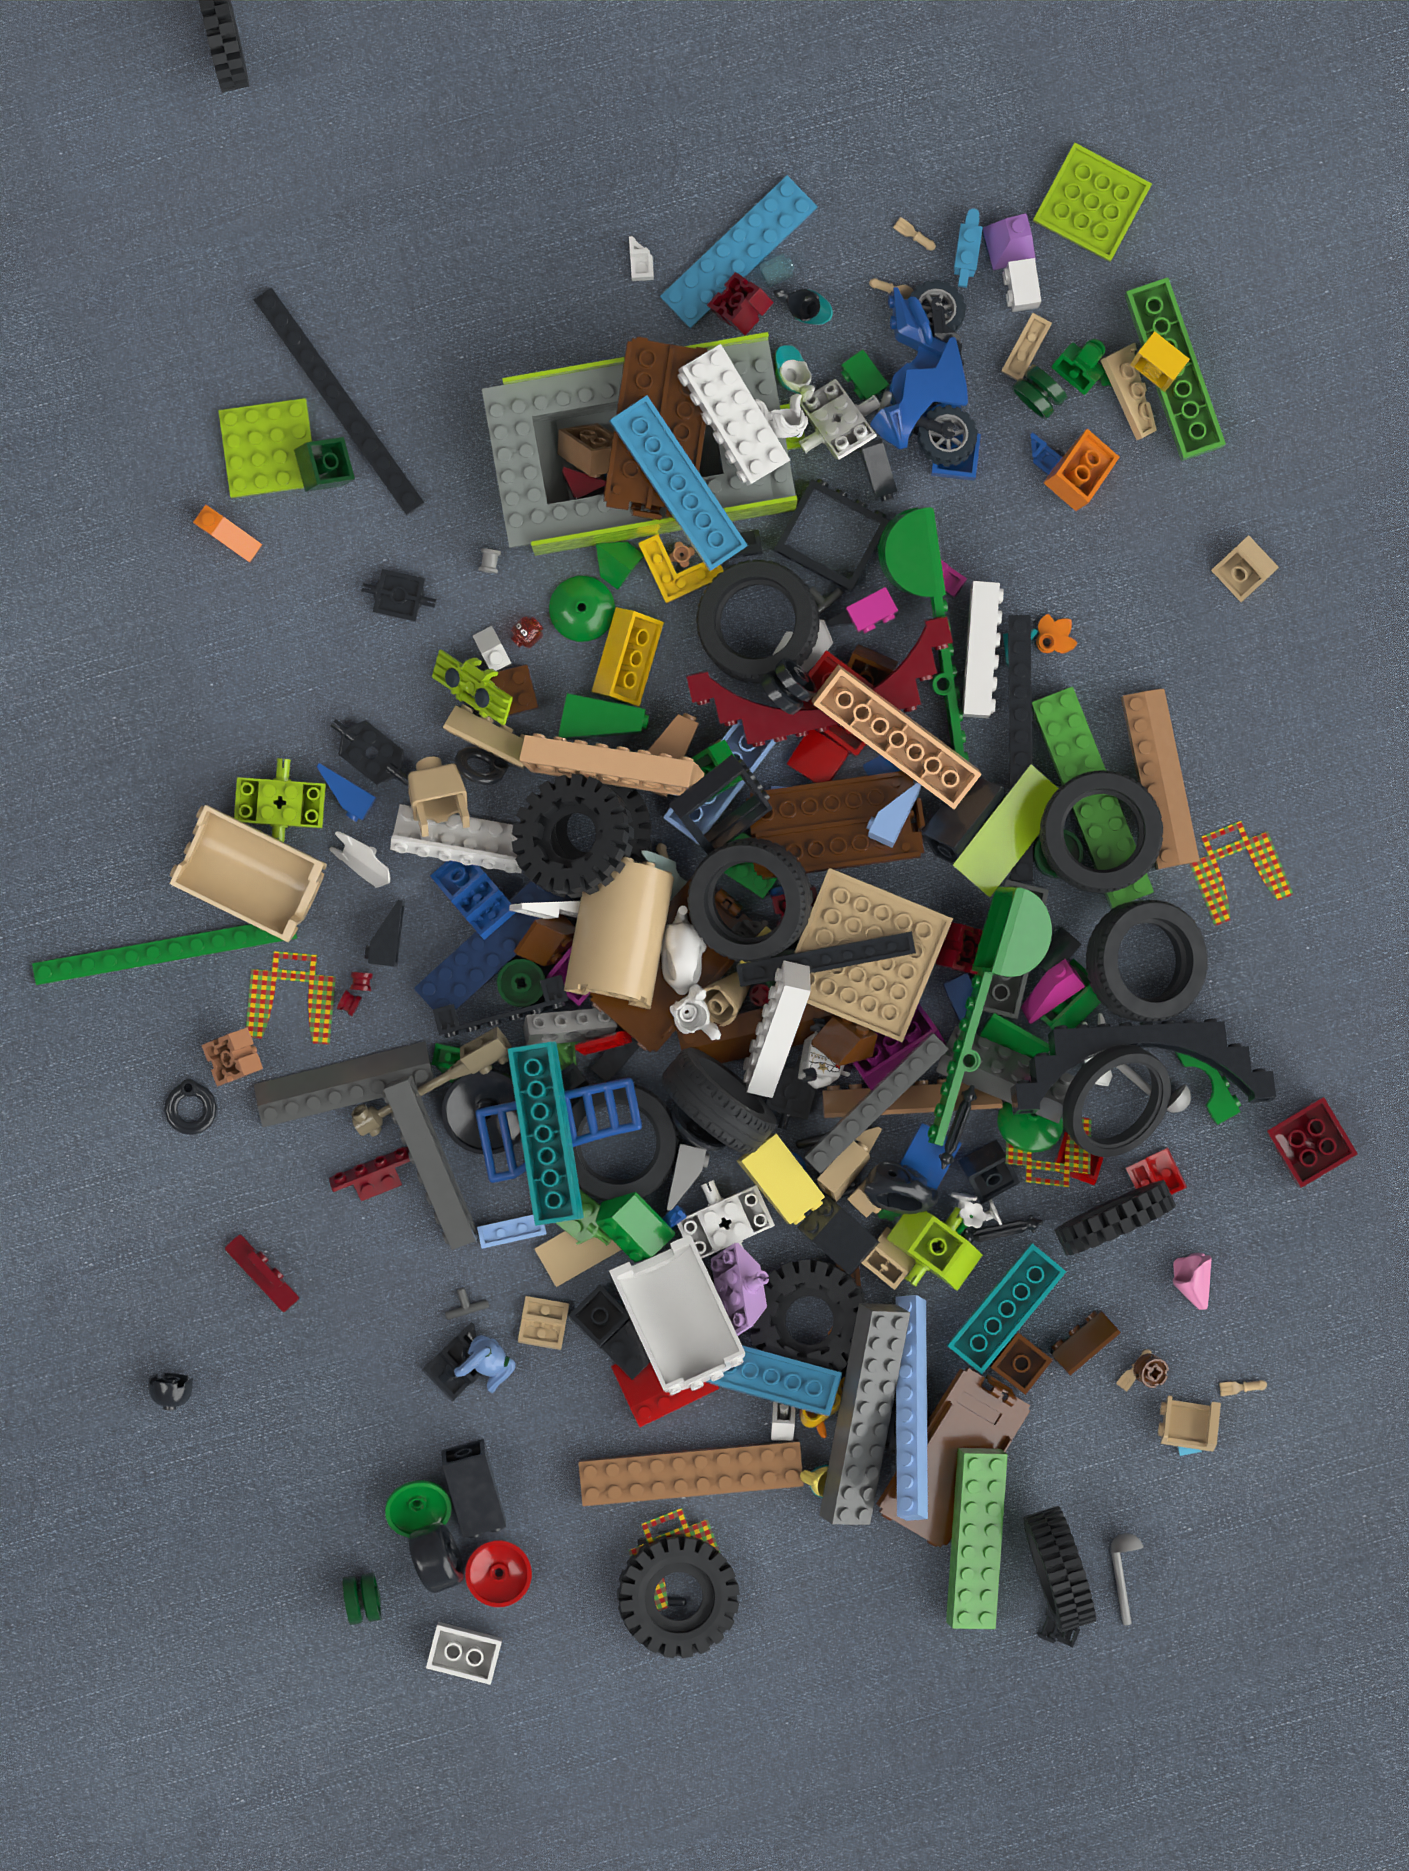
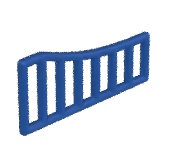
(595, 1134)

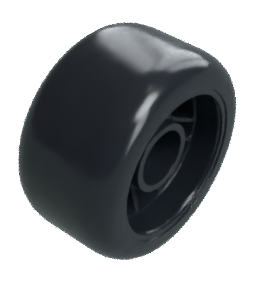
(436, 1557)

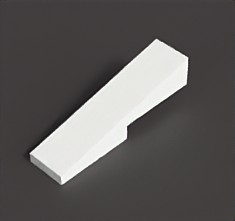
(547, 910)

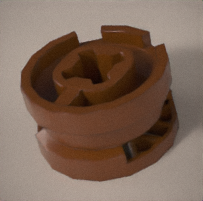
(1151, 1370)

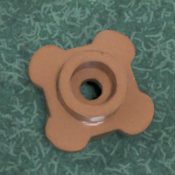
(675, 556)

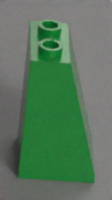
(598, 718)

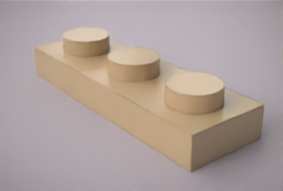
(1026, 347)

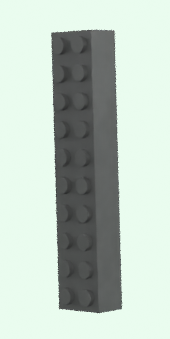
(864, 1414)

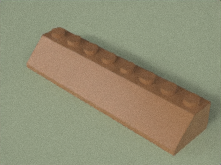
(1160, 773)
(916, 1099)

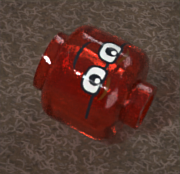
(527, 632)

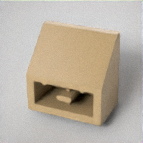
(889, 1261)

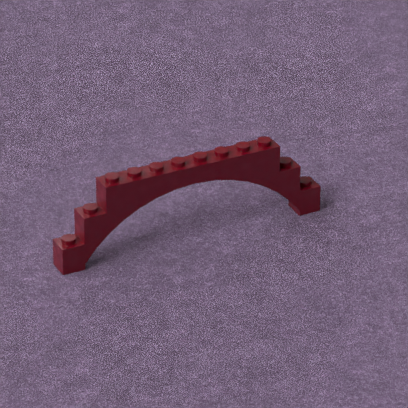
(768, 722)

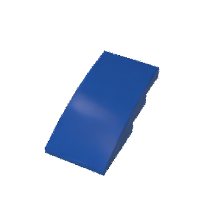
(474, 896)

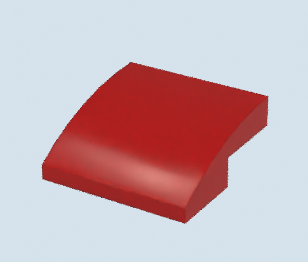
(817, 757)
(603, 1042)
(1156, 1168)

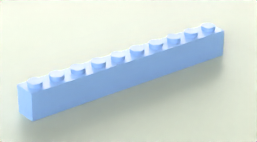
(912, 1415)

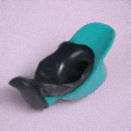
(806, 305)

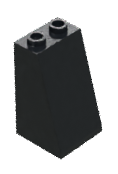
(954, 829)
(473, 1489)

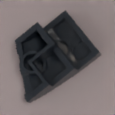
(453, 1355)

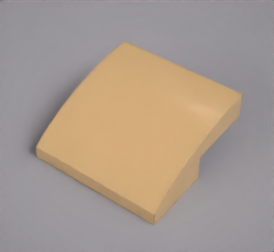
(543, 1323)

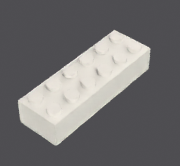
(980, 649)
(777, 1028)

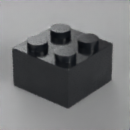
(599, 1316)

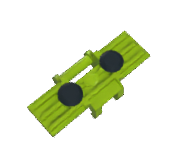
(468, 679)

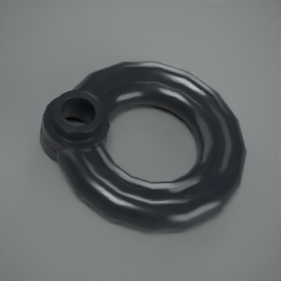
(497, 766)
(178, 1094)

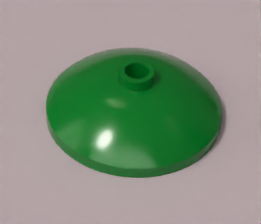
(576, 624)
(1027, 1131)
(406, 1515)

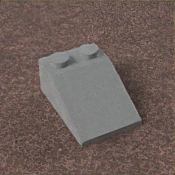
(687, 1169)

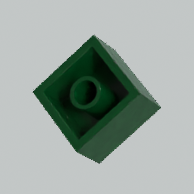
(324, 464)

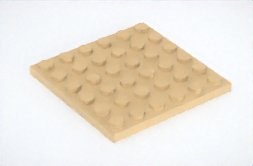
(879, 992)

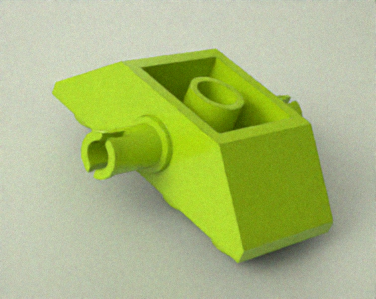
(257, 800)
(915, 1237)

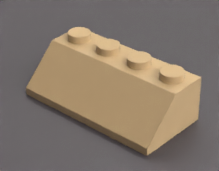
(485, 735)

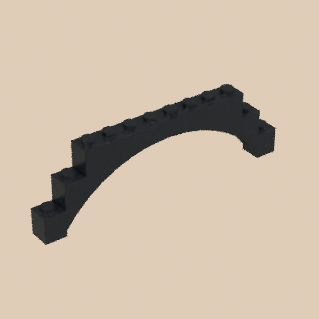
(1199, 1040)

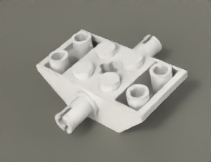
(837, 420)
(745, 1211)

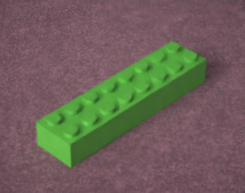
(1187, 398)
(976, 1538)

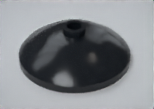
(693, 1132)

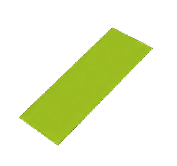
(1007, 832)

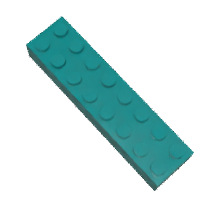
(545, 1133)

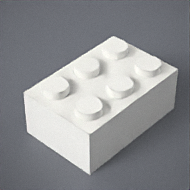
(464, 1653)

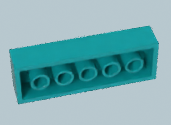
(1006, 1308)

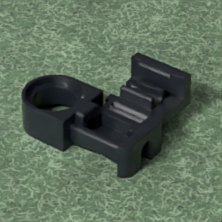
(1050, 1630)

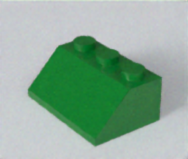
(1076, 1007)
(1013, 1037)
(633, 1226)

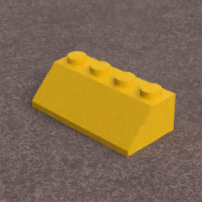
(627, 656)

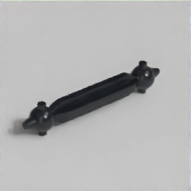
(957, 1127)
(1003, 1230)

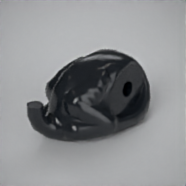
(899, 1189)

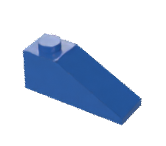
(351, 797)

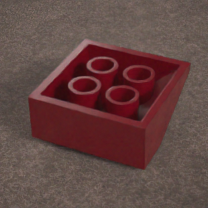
(1311, 1142)

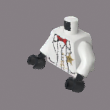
(815, 1066)

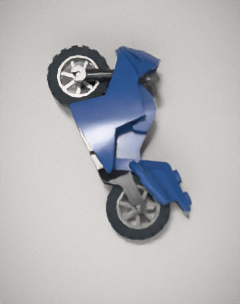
(934, 383)

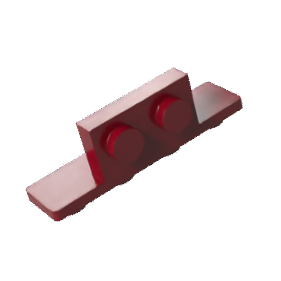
(374, 1176)
(265, 1276)

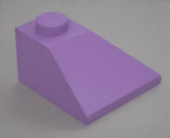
(1009, 241)

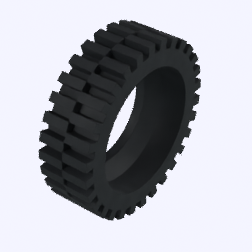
(1059, 1569)

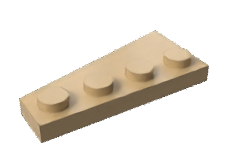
(1130, 390)

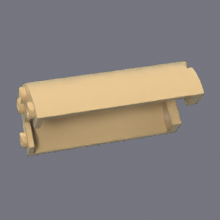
(248, 873)
(621, 935)

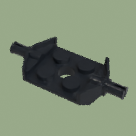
(353, 748)

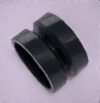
(789, 686)

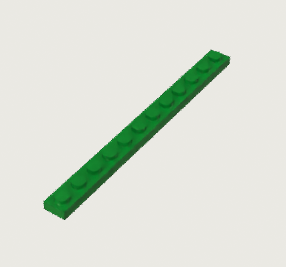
(151, 953)

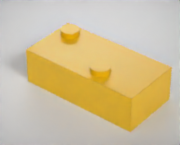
(1159, 361)

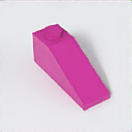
(1053, 989)

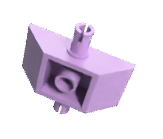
(739, 1286)

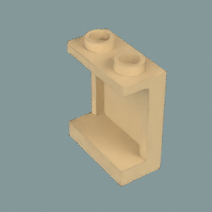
(1189, 1424)

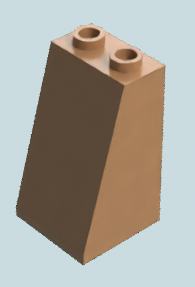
(675, 739)

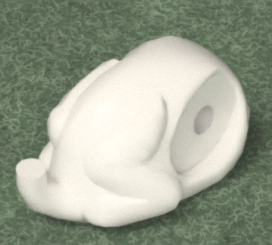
(682, 953)

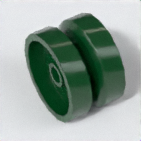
(1039, 392)
(1073, 845)
(508, 982)
(362, 1598)

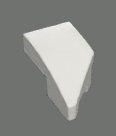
(640, 261)

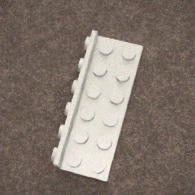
(733, 415)
(481, 844)

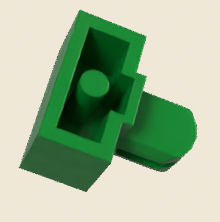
(1081, 365)

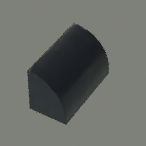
(1061, 947)

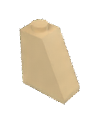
(843, 1170)

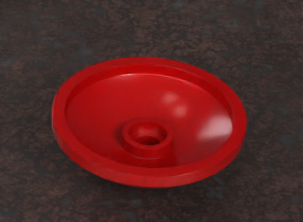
(494, 1589)

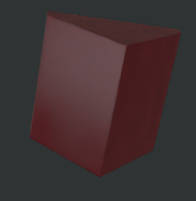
(582, 484)

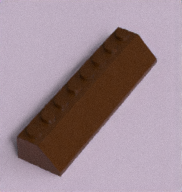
(737, 1036)

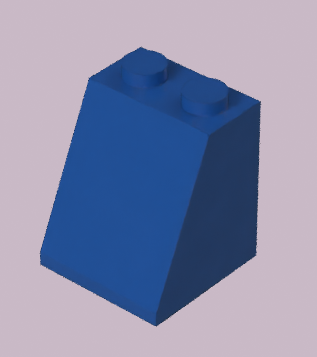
(925, 1156)

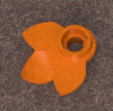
(1057, 633)

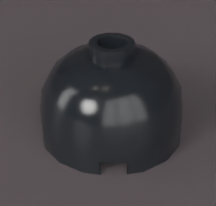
(170, 1390)

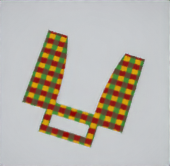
(1210, 878)
(319, 997)
(1075, 1161)
(699, 1530)

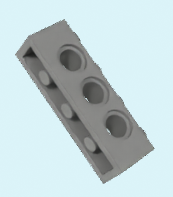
(567, 1026)

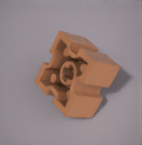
(232, 1056)

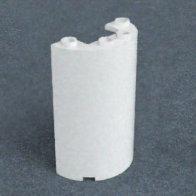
(679, 1317)

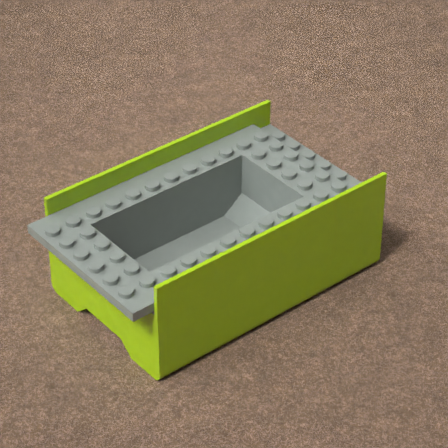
(533, 492)

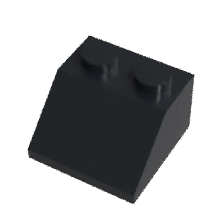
(988, 1171)

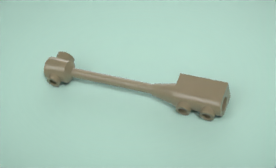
(474, 1057)

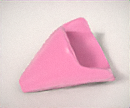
(1193, 1278)

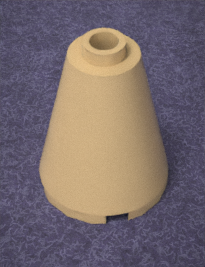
(725, 999)

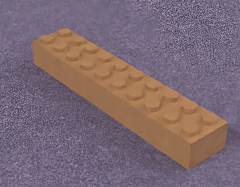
(690, 1473)

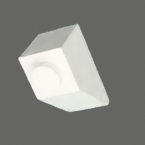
(492, 649)
(782, 1422)

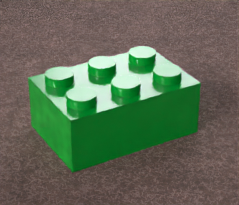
(744, 874)

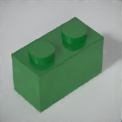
(864, 376)

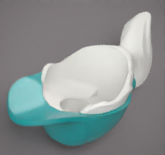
(793, 372)

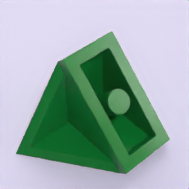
(617, 561)
(445, 1057)

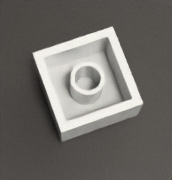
(1022, 285)

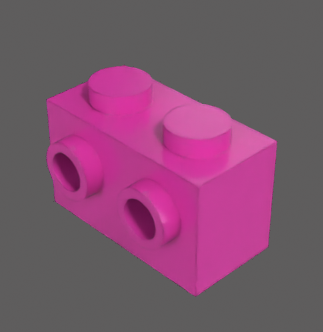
(872, 610)

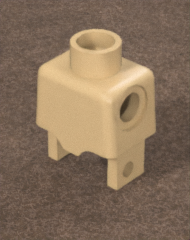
(436, 793)

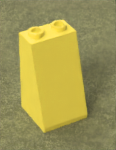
(782, 1180)

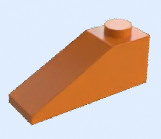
(227, 533)

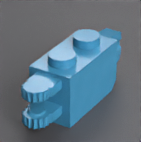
(968, 248)

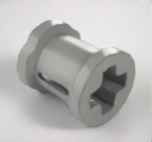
(489, 561)

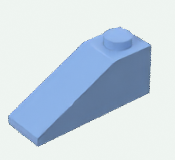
(891, 818)

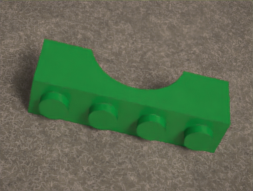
(1221, 1103)

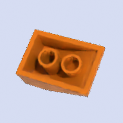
(1081, 470)

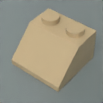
(1244, 568)

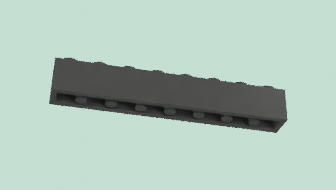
(876, 1102)
(430, 1162)

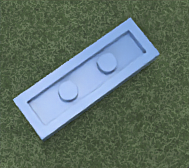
(509, 1231)

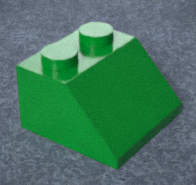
(712, 757)

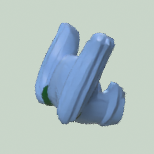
(488, 1360)

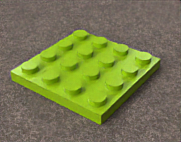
(1092, 202)
(262, 444)

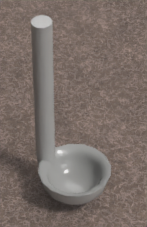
(1178, 1100)
(1123, 1543)

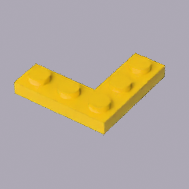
(668, 581)

